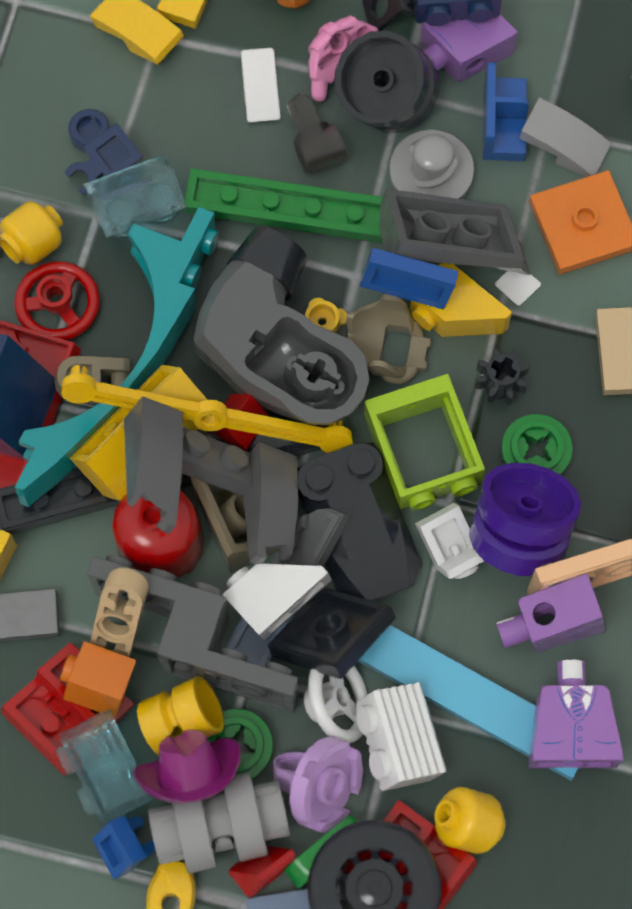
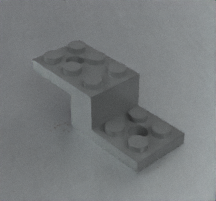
(195, 634)

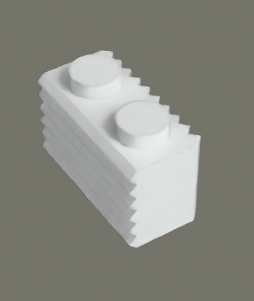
(400, 736)

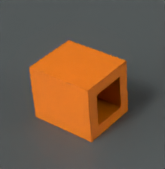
(97, 678)

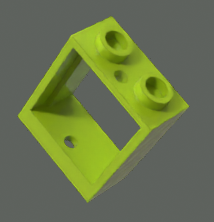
(412, 402)

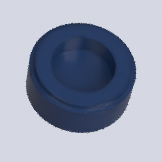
(86, 127)

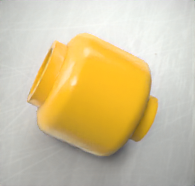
(30, 233)
(469, 820)

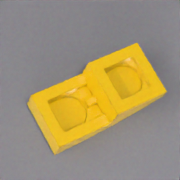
(139, 26)

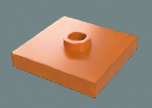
(583, 222)

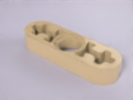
(127, 610)

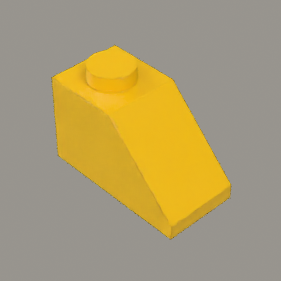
(467, 312)

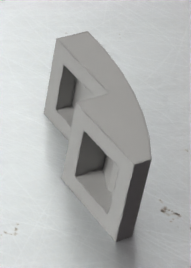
(567, 137)

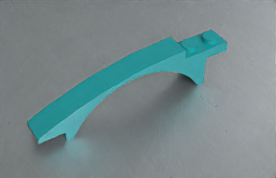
(172, 273)

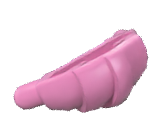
(327, 49)

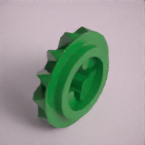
(537, 429)
(256, 738)

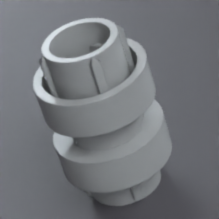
(232, 819)

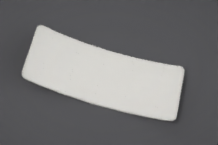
(260, 85)

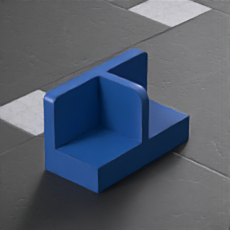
(504, 116)

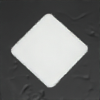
(517, 286)

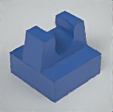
(121, 847)

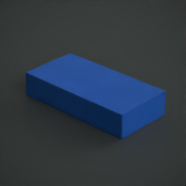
(408, 278)

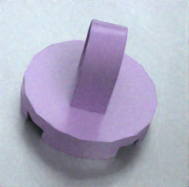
(320, 782)

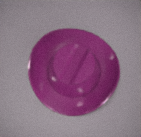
(189, 768)

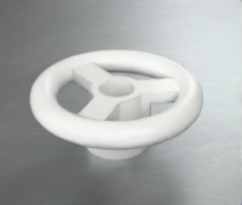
(332, 699)

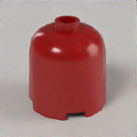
(148, 546)

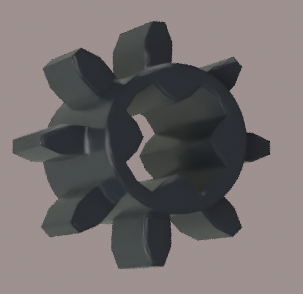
(502, 389)

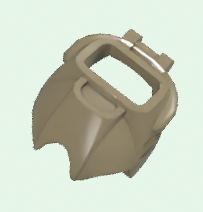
(368, 331)

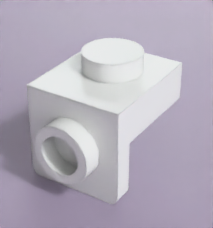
(449, 542)

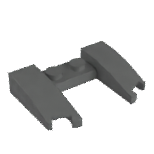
(163, 450)

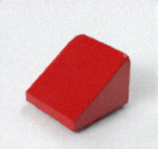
(258, 873)

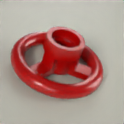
(57, 285)

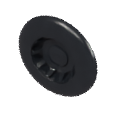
(374, 881)

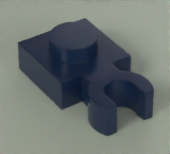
(107, 155)

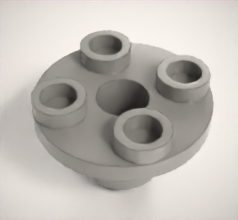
(432, 165)

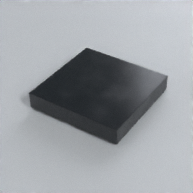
(331, 632)

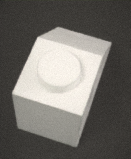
(273, 593)

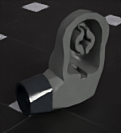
(271, 347)

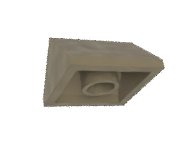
(226, 521)

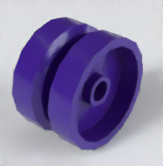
(524, 518)

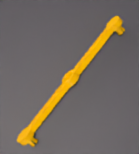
(206, 415)

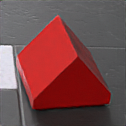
(243, 403)

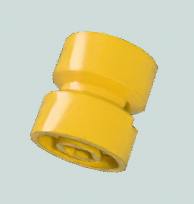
(188, 707)

